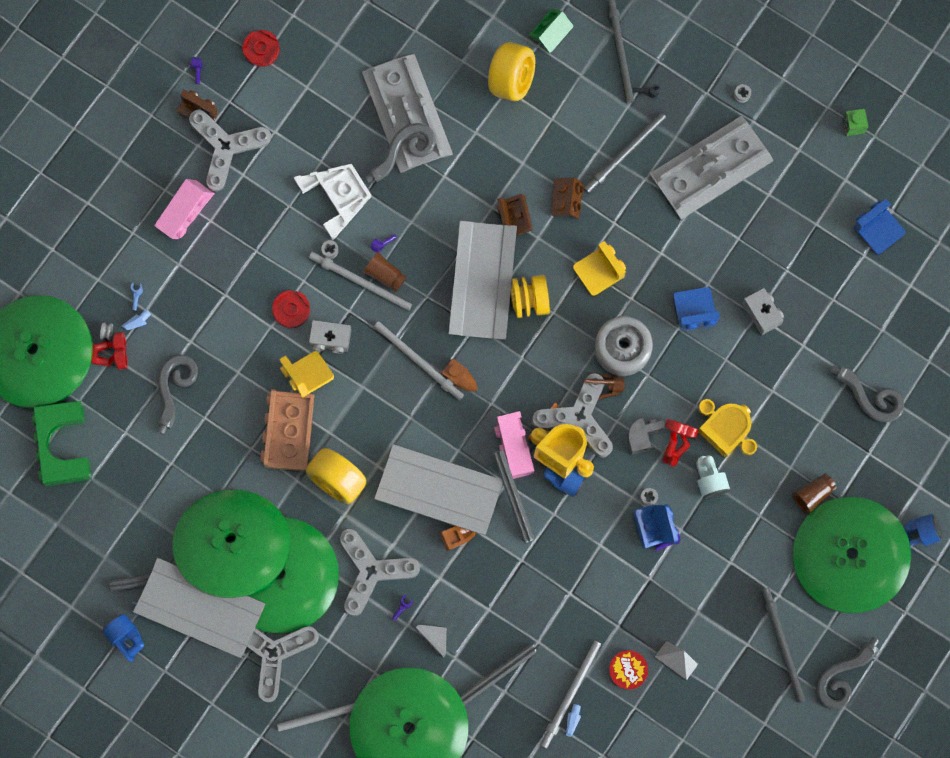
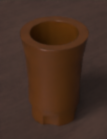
(384, 272)
(813, 493)

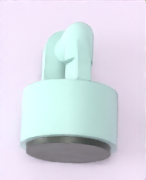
(711, 482)

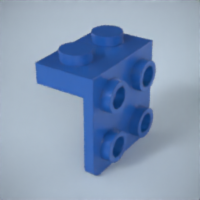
(879, 227)
(695, 309)
(655, 525)

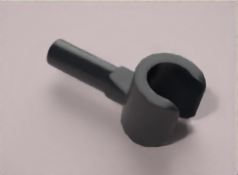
(648, 90)

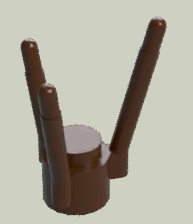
(614, 383)

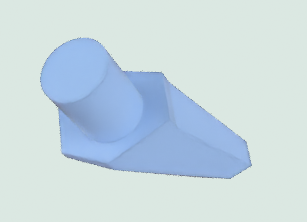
(136, 321)
(573, 719)

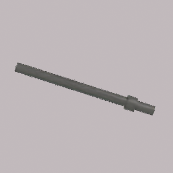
(614, 16)
(599, 177)
(771, 608)

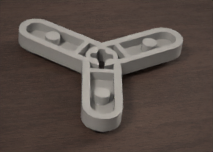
(222, 159)
(587, 399)
(363, 559)
(271, 667)

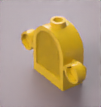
(727, 427)
(562, 449)

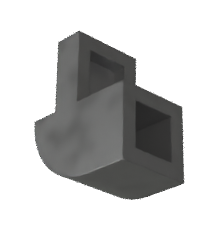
(638, 435)

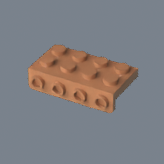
(287, 430)

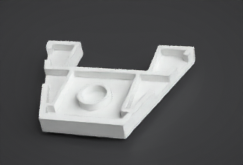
(344, 190)

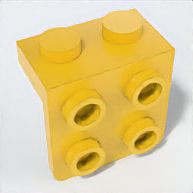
(600, 269)
(306, 373)

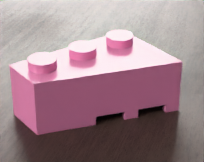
(184, 208)
(514, 444)

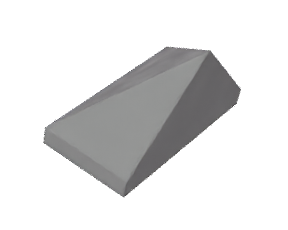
(435, 637)
(676, 660)

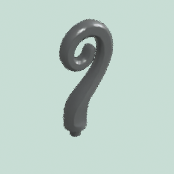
(384, 168)
(850, 378)
(168, 413)
(864, 656)

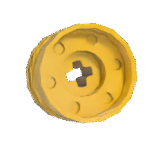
(530, 296)

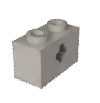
(763, 321)
(321, 330)

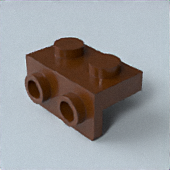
(192, 102)
(567, 197)
(515, 213)

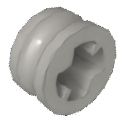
(746, 89)
(331, 244)
(106, 331)
(654, 495)

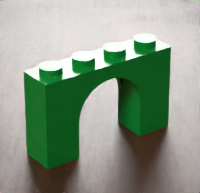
(47, 421)

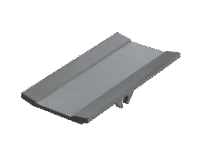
(402, 100)
(711, 167)
(482, 280)
(439, 489)
(210, 619)

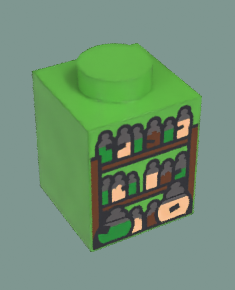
(855, 122)

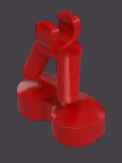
(119, 356)
(670, 456)

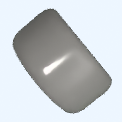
(623, 360)

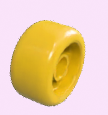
(511, 71)
(336, 476)

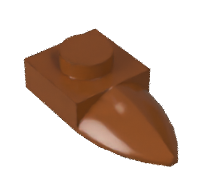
(459, 376)
(456, 537)

